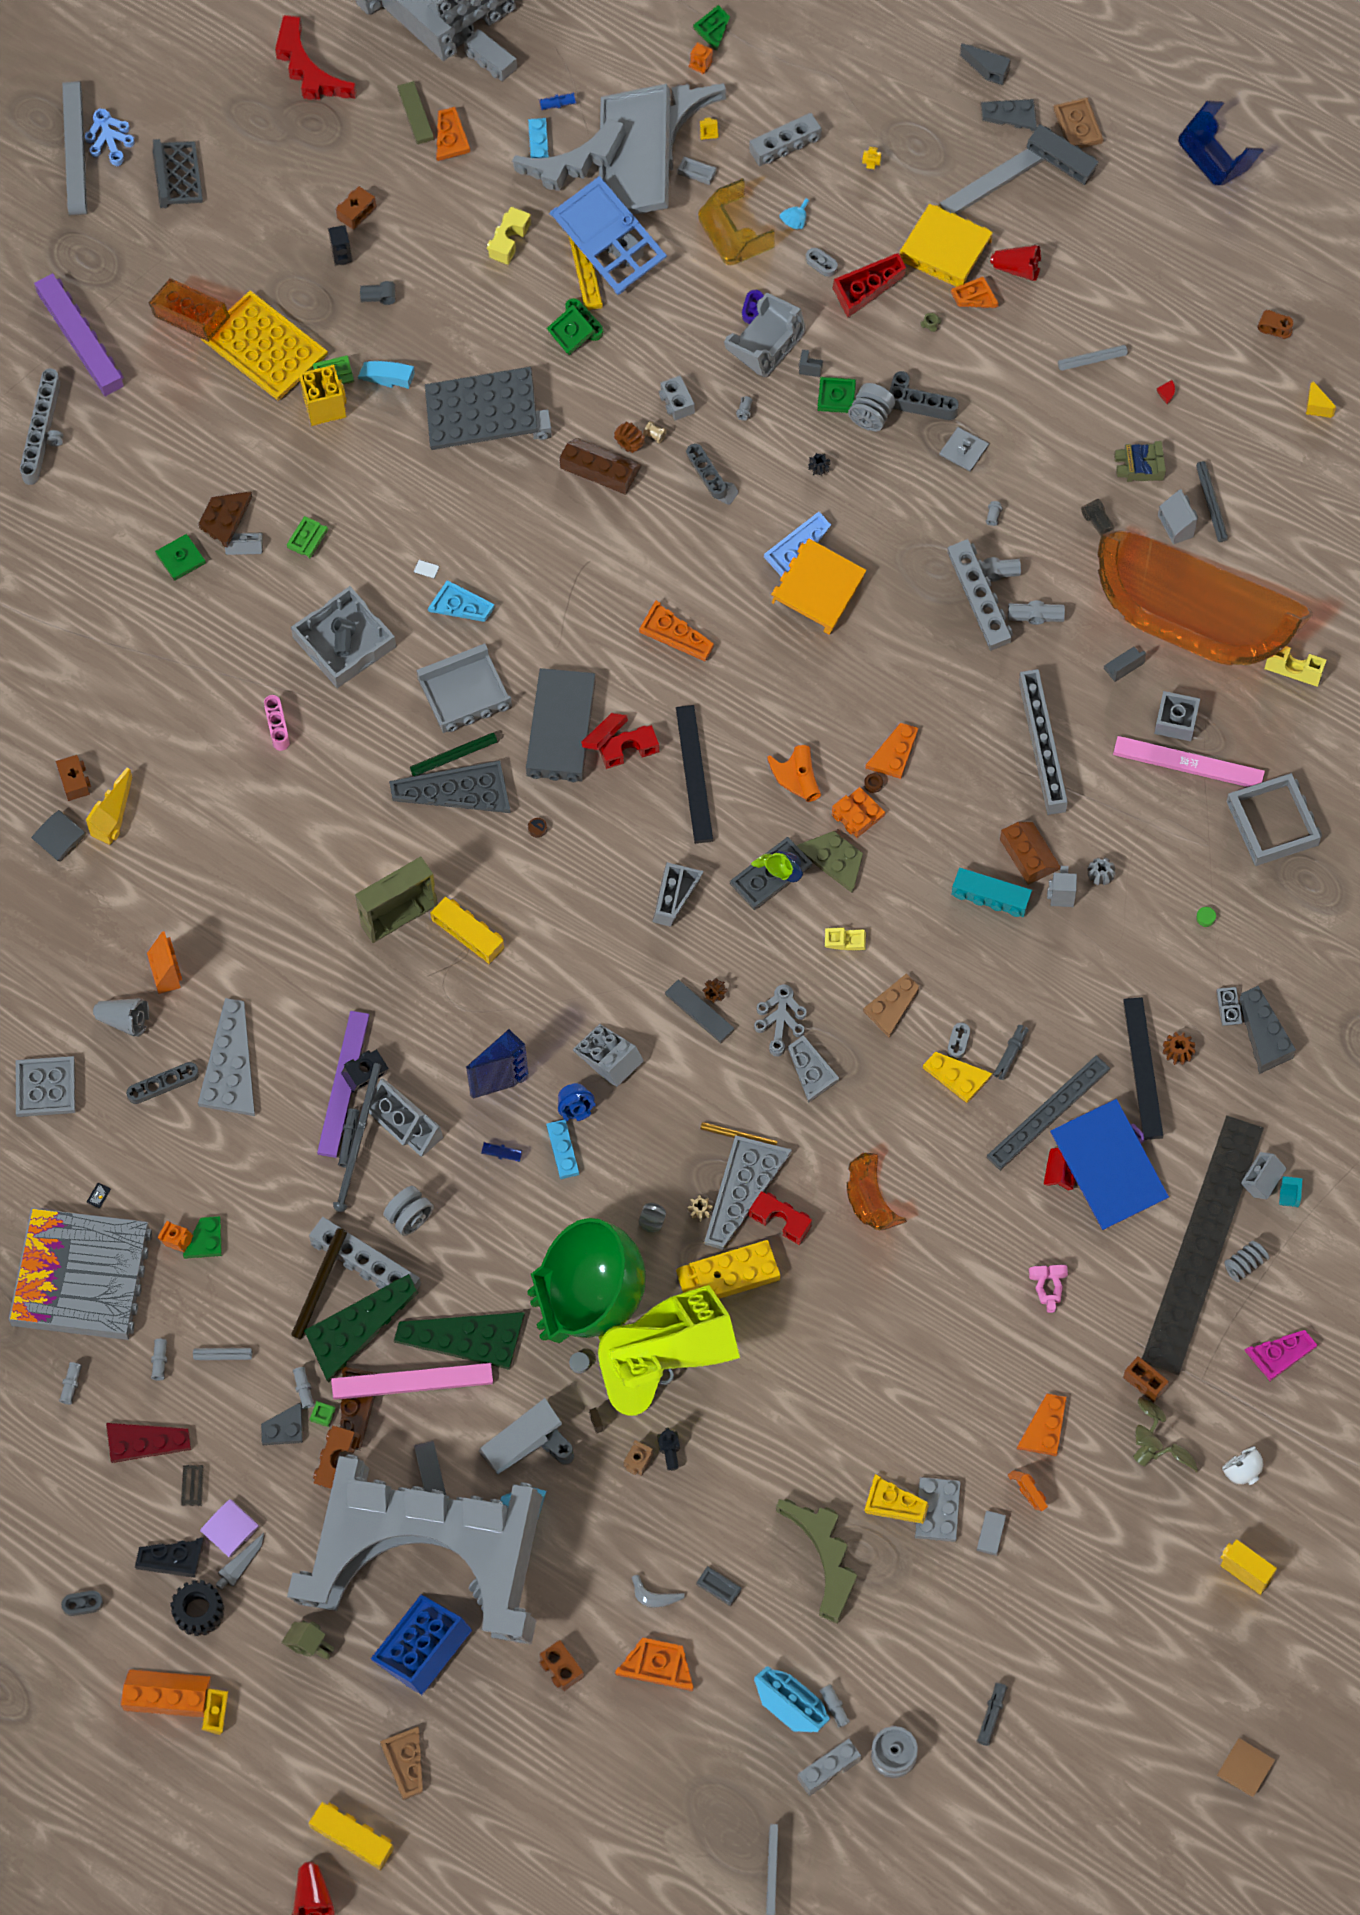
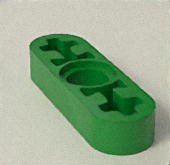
(592, 320)

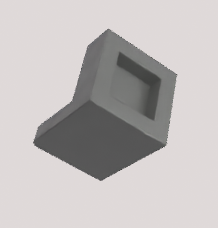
(809, 366)

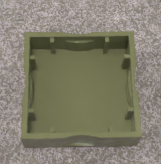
(396, 899)

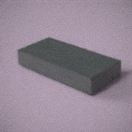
(718, 1586)

